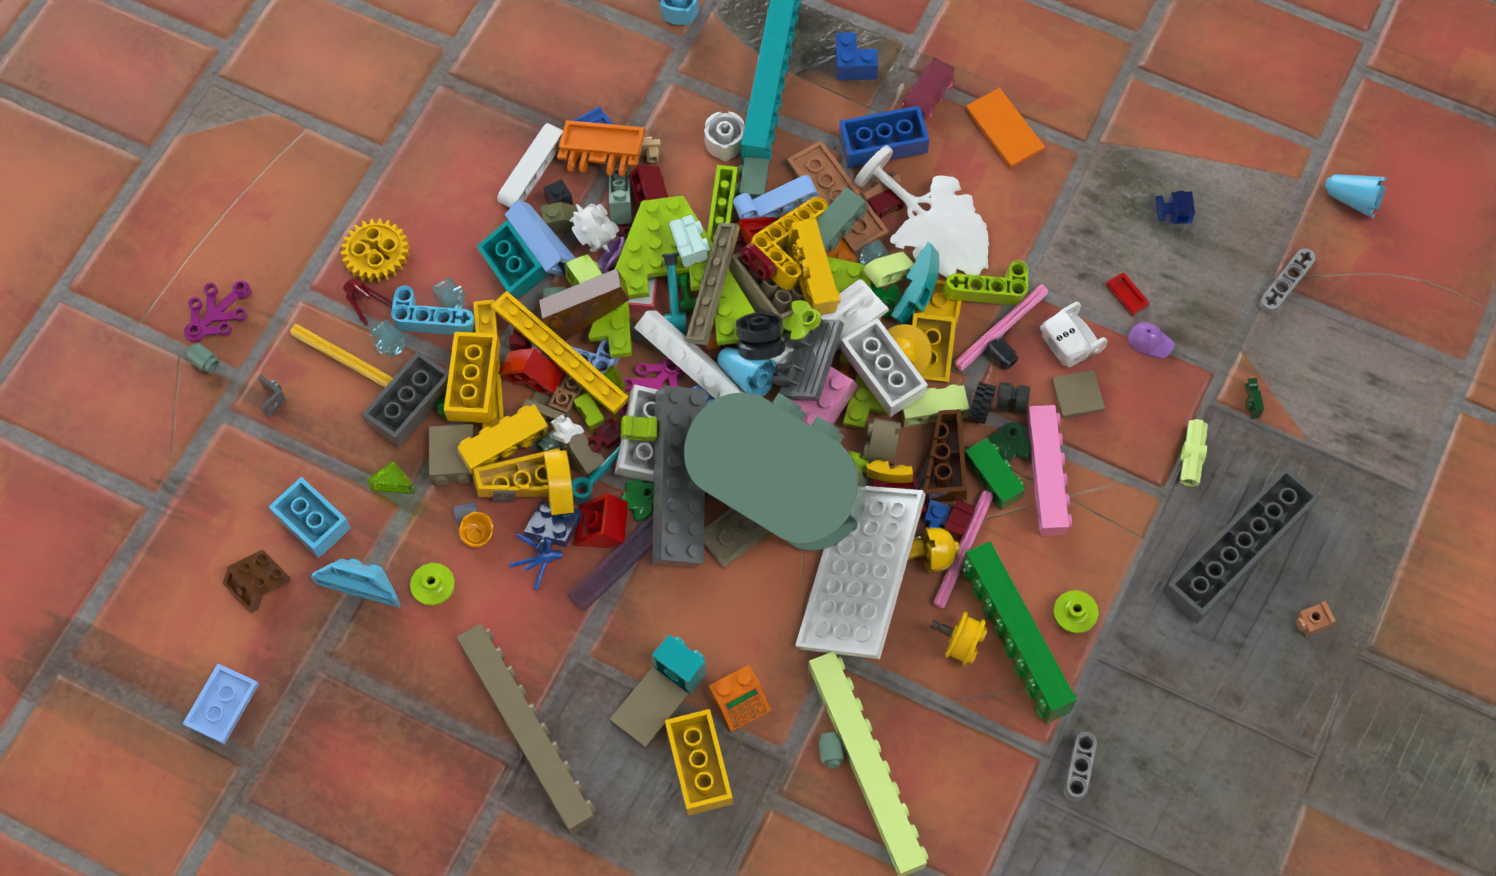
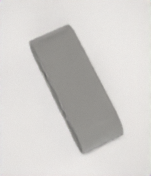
(1084, 757)

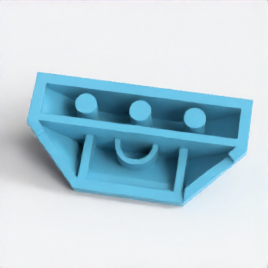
(358, 580)

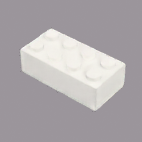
(883, 367)
(635, 456)

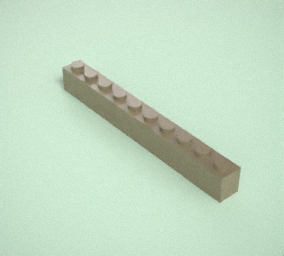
(526, 729)

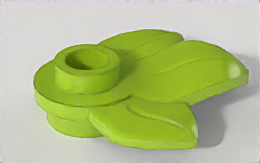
(799, 322)

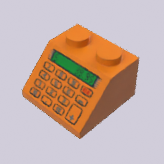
(739, 698)

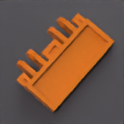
(597, 141)

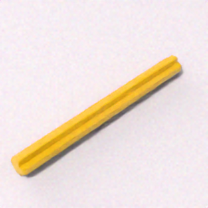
(340, 355)

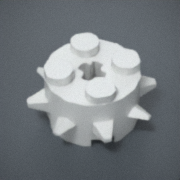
(593, 227)

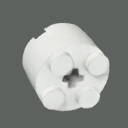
(724, 135)

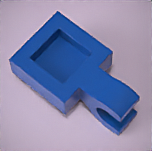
(937, 514)

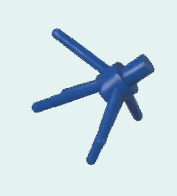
(546, 557)

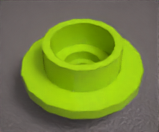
(437, 592)
(1075, 621)

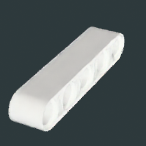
(531, 166)

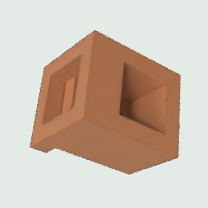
(1310, 626)

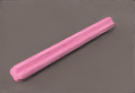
(1001, 327)
(964, 545)

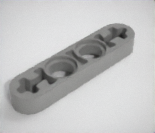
(1287, 280)

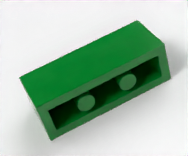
(994, 473)

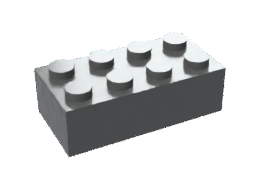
(407, 399)

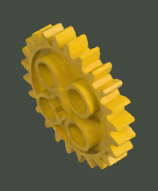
(363, 263)

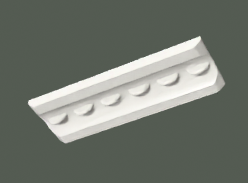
(855, 310)

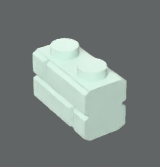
(689, 241)

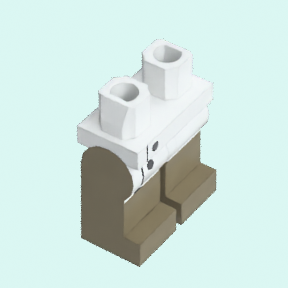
(576, 445)

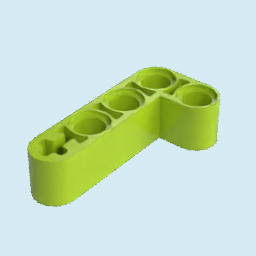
(955, 284)

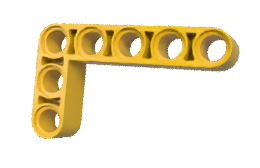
(775, 237)

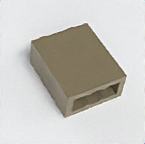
(444, 460)

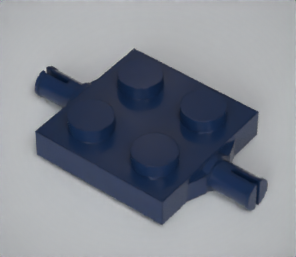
(556, 528)

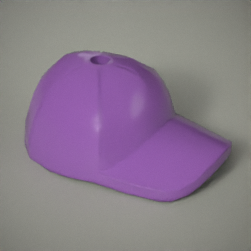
(610, 259)
(1153, 343)

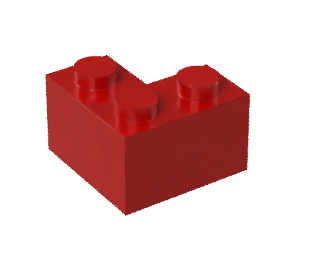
(531, 368)

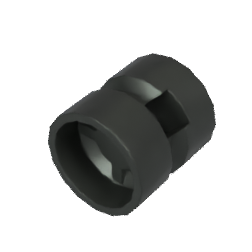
(1013, 397)

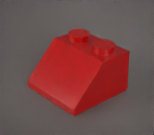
(602, 522)

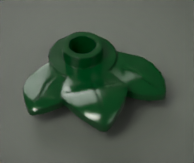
(1011, 445)

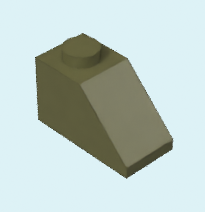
(558, 216)

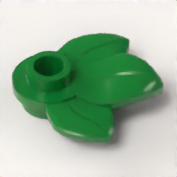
(889, 298)
(637, 499)

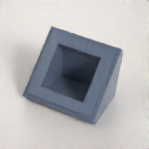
(463, 510)

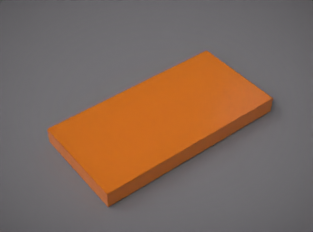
(1005, 128)

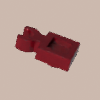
(607, 435)

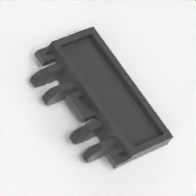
(811, 364)

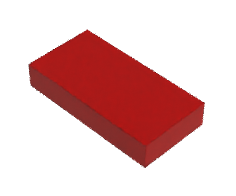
(1127, 294)

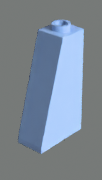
(539, 238)

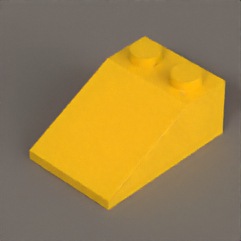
(941, 335)

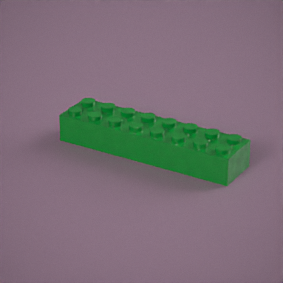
(1018, 633)

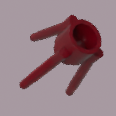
(357, 291)

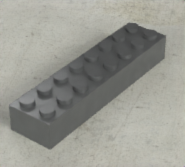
(677, 499)
(1241, 545)

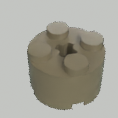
(883, 441)

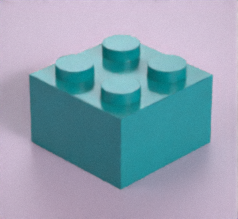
(679, 663)

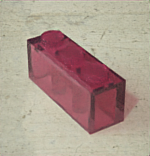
(930, 87)

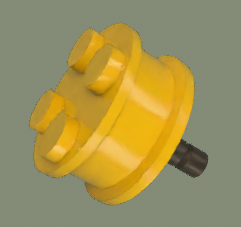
(962, 638)

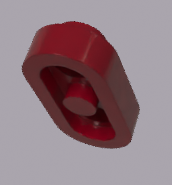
(758, 262)

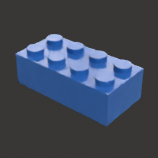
(899, 129)

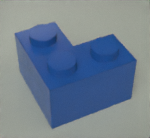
(854, 62)

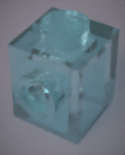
(873, 251)
(449, 294)
(387, 339)

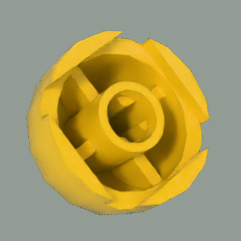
(939, 549)

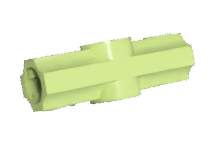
(1193, 453)

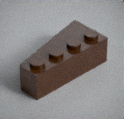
(583, 304)
(946, 465)

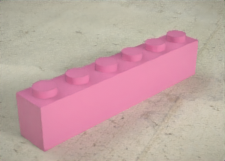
(1048, 470)

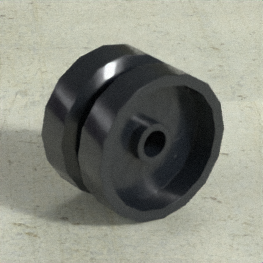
(760, 336)

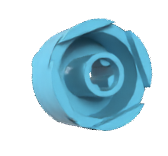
(679, 11)

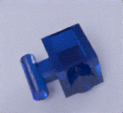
(1179, 207)

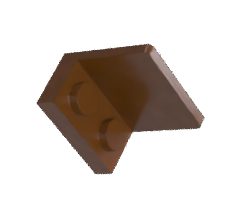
(253, 578)

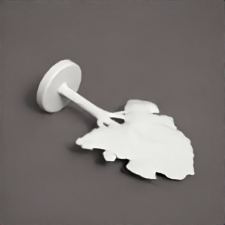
(948, 225)

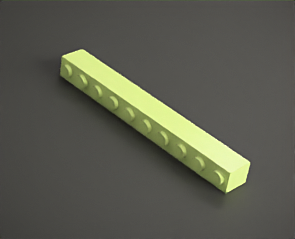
(867, 765)

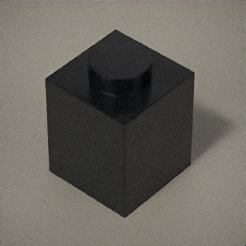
(557, 193)

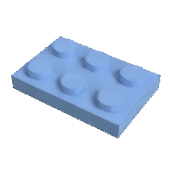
(221, 704)

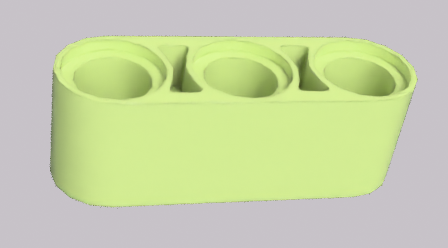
(888, 269)

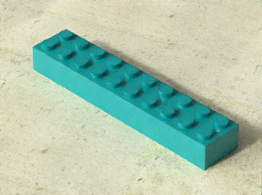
(770, 79)

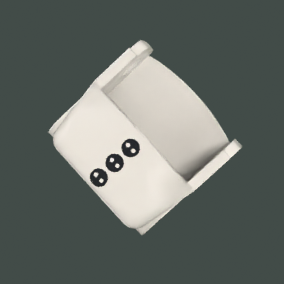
(1071, 337)

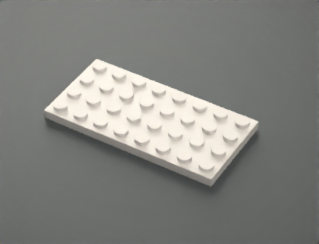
(862, 577)

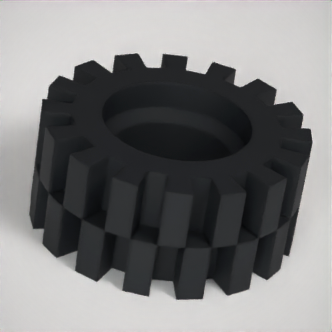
(981, 402)

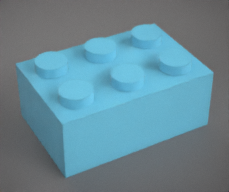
(310, 517)

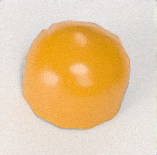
(476, 529)

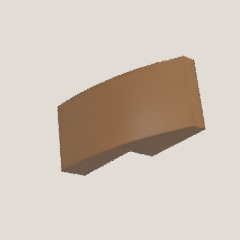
(565, 394)

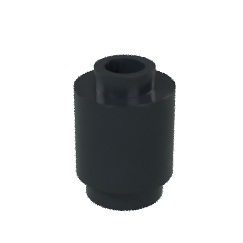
(1002, 353)

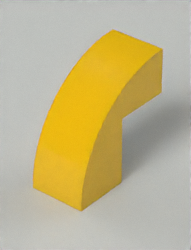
(559, 482)

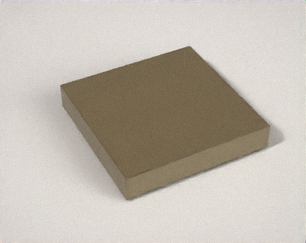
(1078, 394)

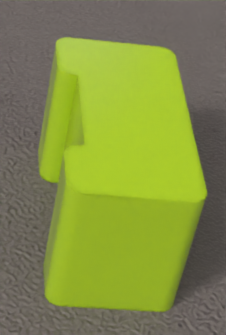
(590, 412)
(638, 428)

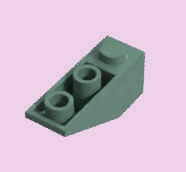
(620, 198)

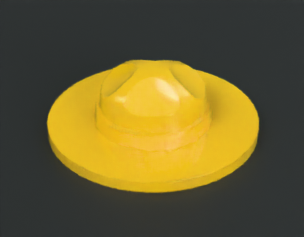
(914, 345)

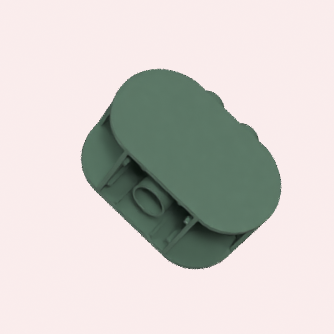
(777, 468)

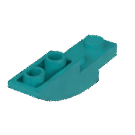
(923, 280)

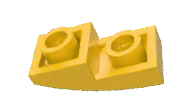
(880, 471)

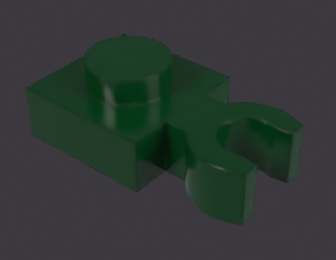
(1254, 402)

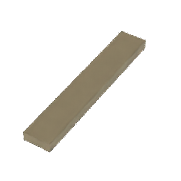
(712, 283)

